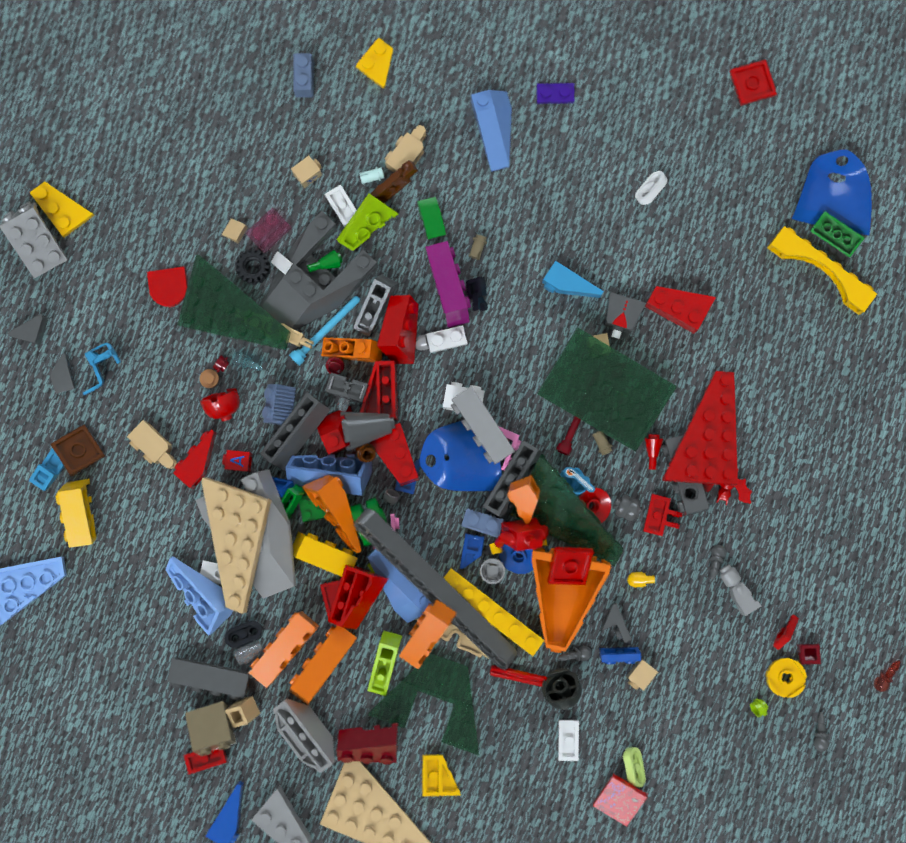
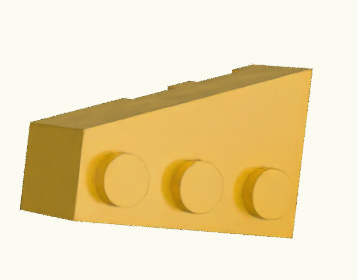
(76, 513)

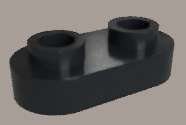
(244, 634)

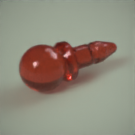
(883, 682)

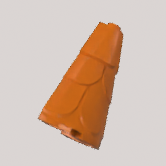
(564, 605)

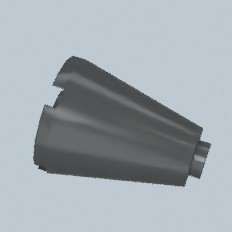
(363, 428)

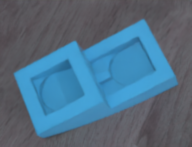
(47, 471)

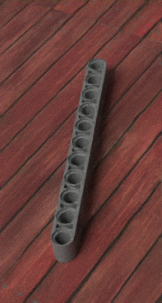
(435, 587)

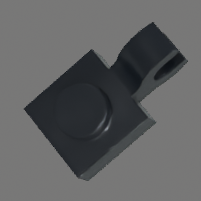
(476, 291)

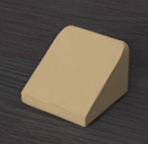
(234, 230)

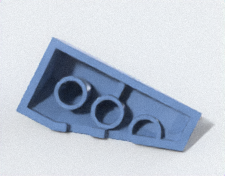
(494, 124)
(401, 593)

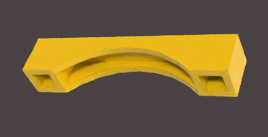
(853, 292)
(495, 614)

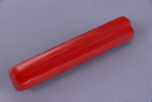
(517, 675)

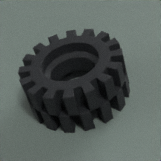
(247, 257)

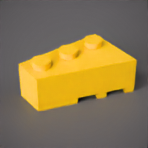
(322, 554)

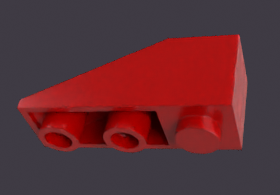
(197, 462)

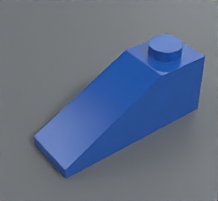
(228, 820)

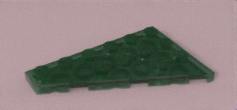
(222, 309)
(569, 516)

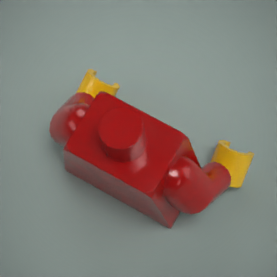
(521, 536)

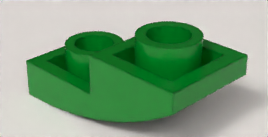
(431, 217)

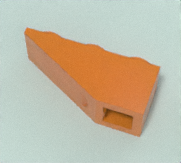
(351, 349)

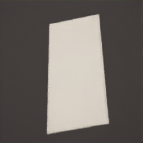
(281, 262)

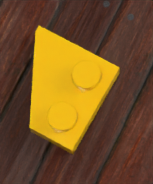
(376, 62)

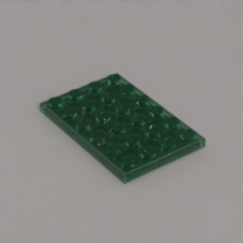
(606, 389)

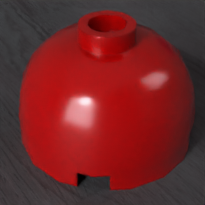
(221, 405)

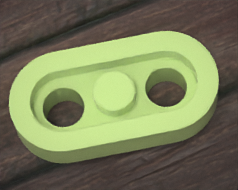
(634, 766)

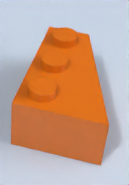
(427, 633)

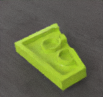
(368, 217)

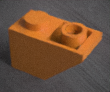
(525, 497)

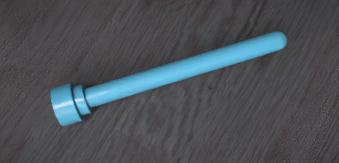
(299, 355)

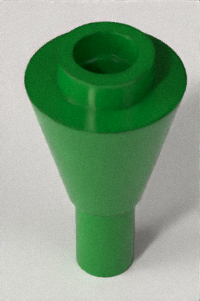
(330, 260)

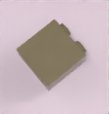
(210, 729)

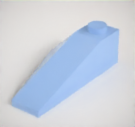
(202, 593)

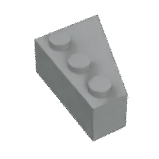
(281, 820)

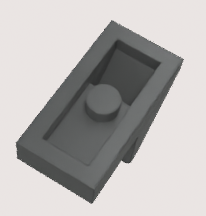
(614, 618)

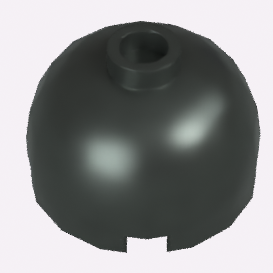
(562, 689)

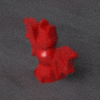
(725, 491)

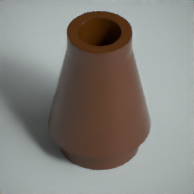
(366, 452)

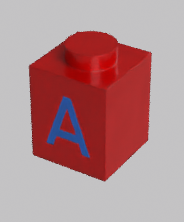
(237, 461)

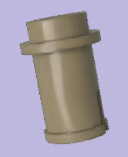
(477, 247)
(602, 443)

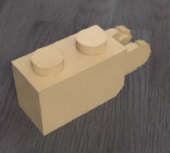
(408, 148)
(152, 444)

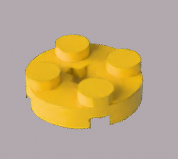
(797, 678)

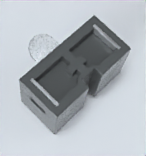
(346, 391)

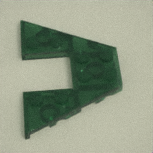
(442, 680)

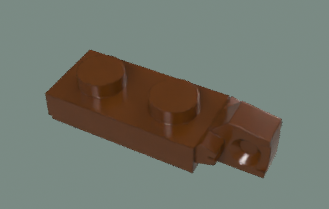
(395, 182)

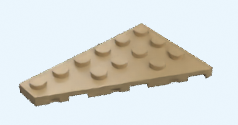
(366, 810)

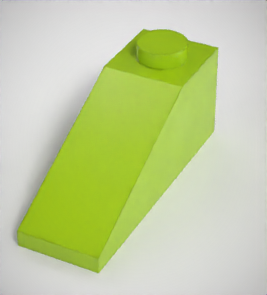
(384, 663)

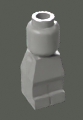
(739, 592)

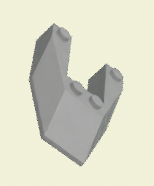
(276, 560)

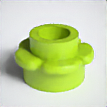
(759, 707)

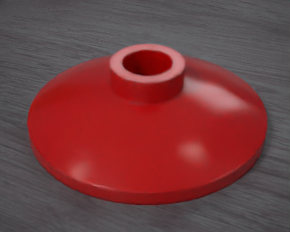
(601, 503)

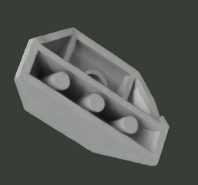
(305, 734)

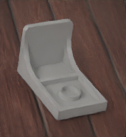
(32, 239)

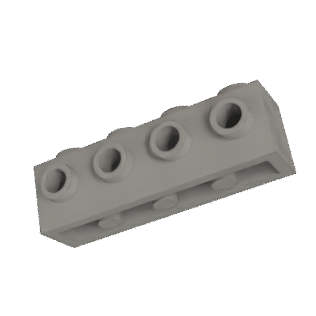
(482, 425)

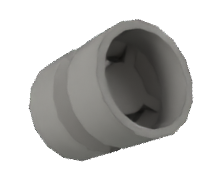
(492, 571)

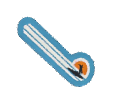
(572, 473)

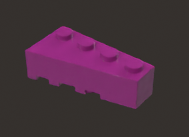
(448, 284)

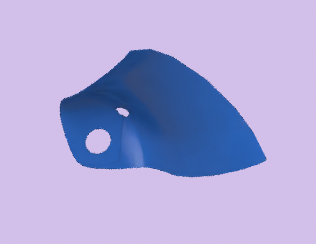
(846, 200)
(466, 465)

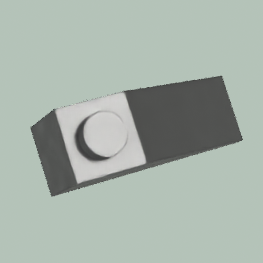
(375, 304)

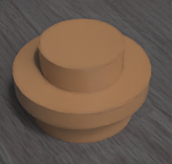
(209, 378)

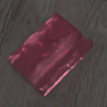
(268, 230)

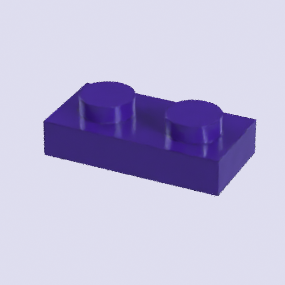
(555, 93)

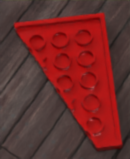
(709, 445)

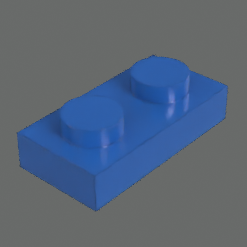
(626, 654)

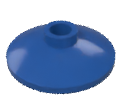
(514, 562)

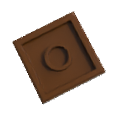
(77, 450)

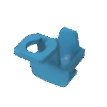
(94, 359)

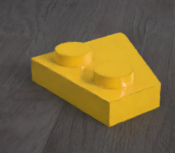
(437, 777)

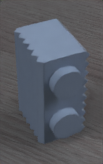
(303, 75)
(278, 403)
(482, 522)

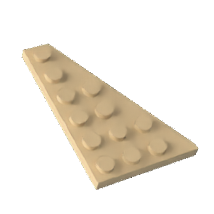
(237, 532)

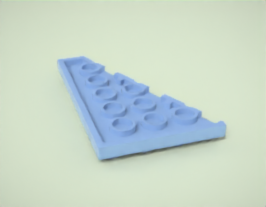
(26, 583)

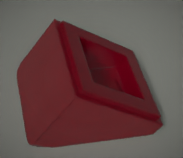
(809, 653)

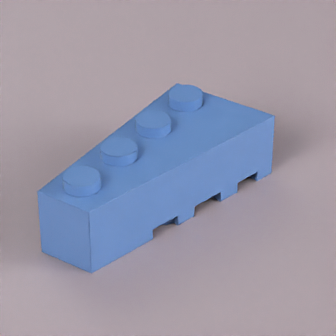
(348, 469)

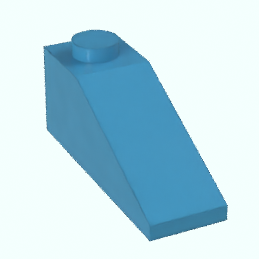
(567, 282)

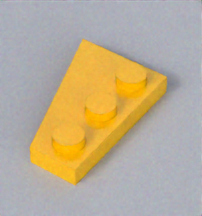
(60, 209)

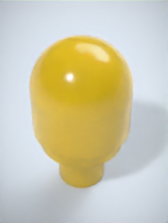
(639, 579)

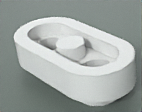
(651, 187)

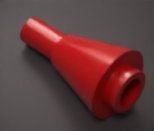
(653, 446)

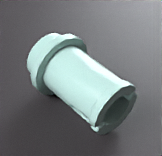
(372, 175)

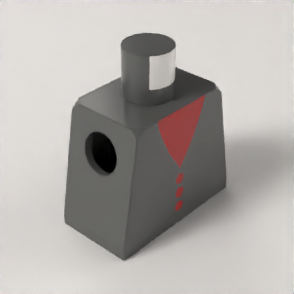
(622, 314)

